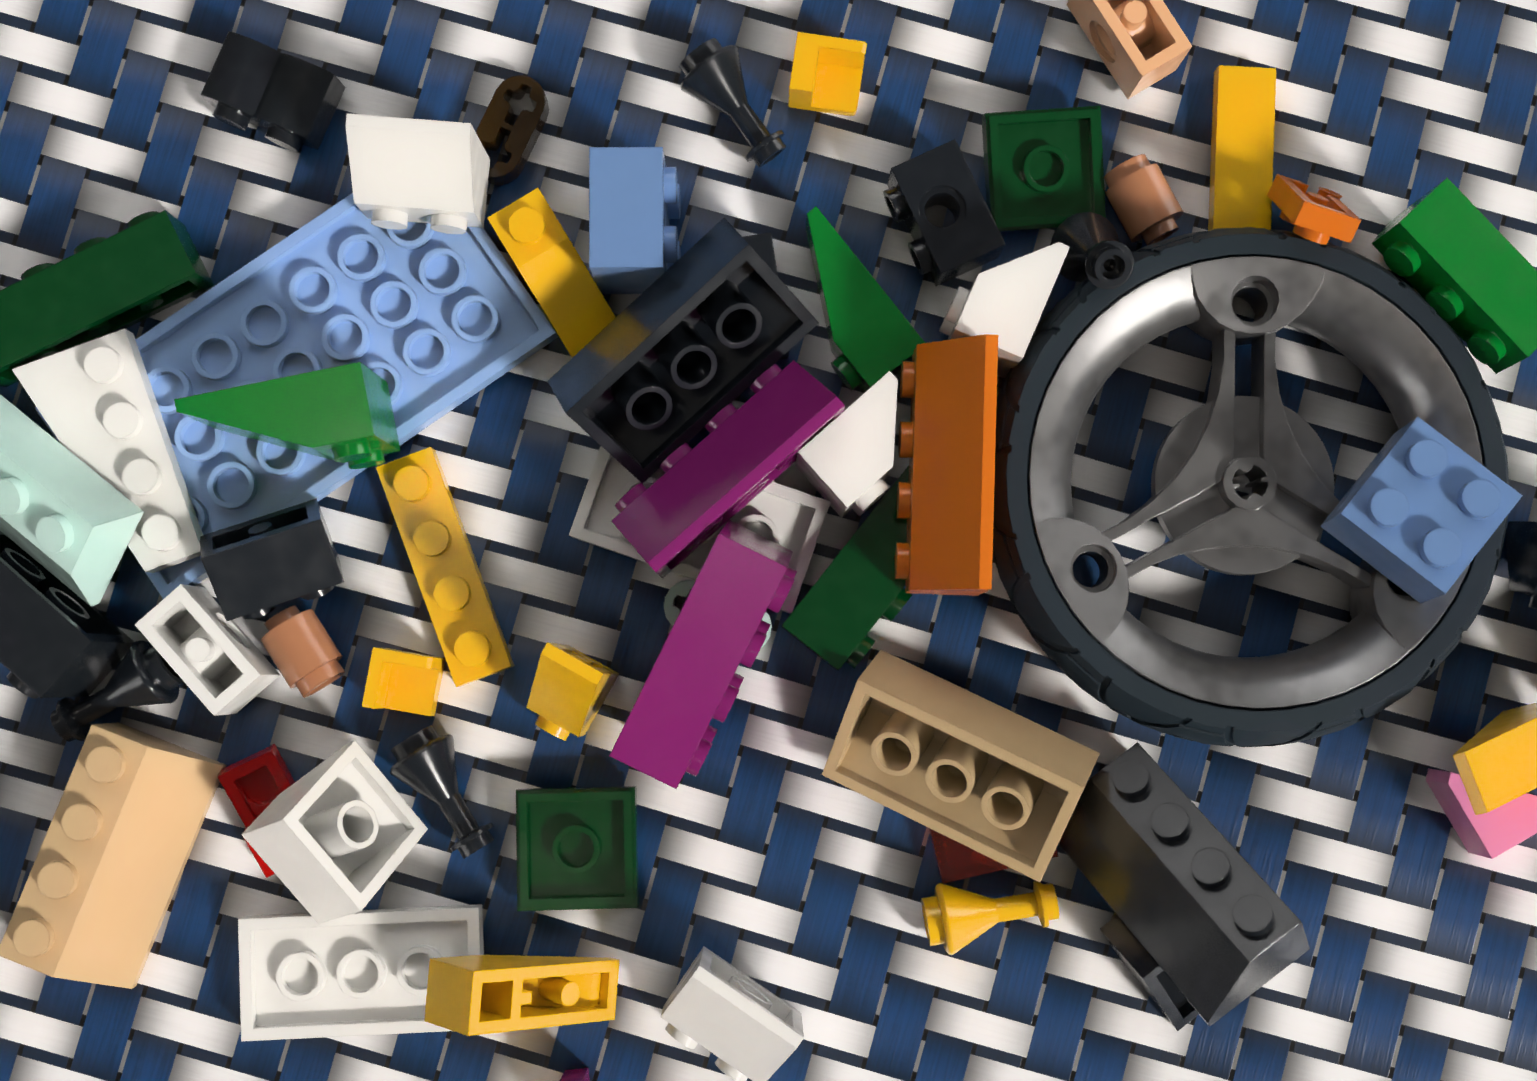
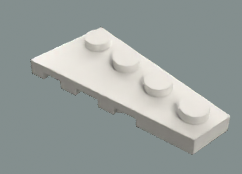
(109, 419)

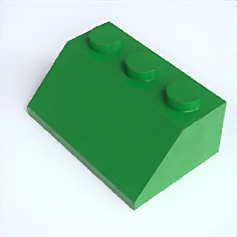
(1466, 274)

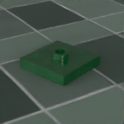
(1043, 166)
(577, 848)

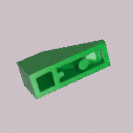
(861, 320)

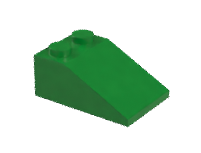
(324, 412)

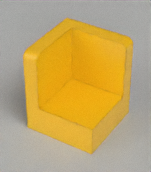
(826, 74)
(403, 681)

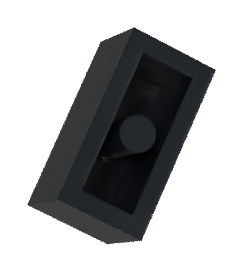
(271, 561)

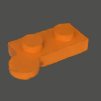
(1314, 215)

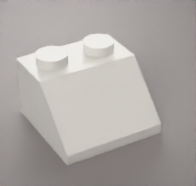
(417, 172)
(1007, 303)
(855, 451)
(336, 834)
(732, 1019)

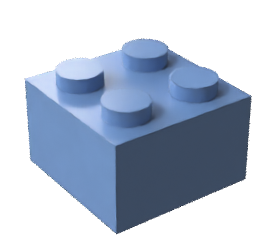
(630, 217)
(1421, 511)

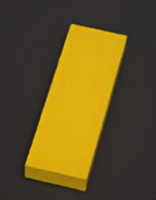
(1242, 147)

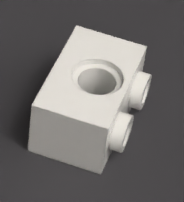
(207, 650)

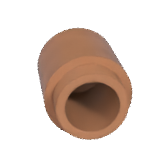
(1143, 200)
(302, 650)

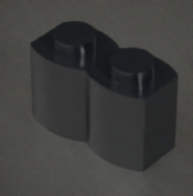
(272, 92)

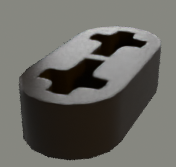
(521, 136)

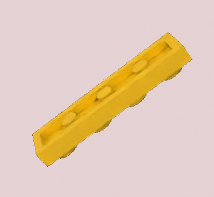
(445, 567)

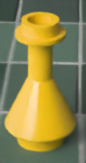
(961, 916)

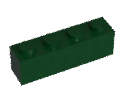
(98, 290)
(855, 589)

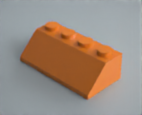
(949, 467)

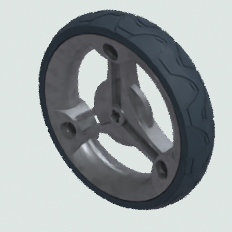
(1087, 630)

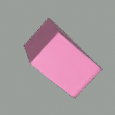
(1488, 832)

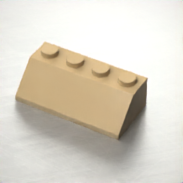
(959, 764)
(111, 858)

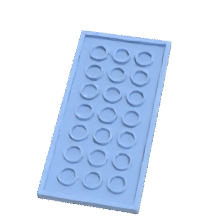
(409, 303)

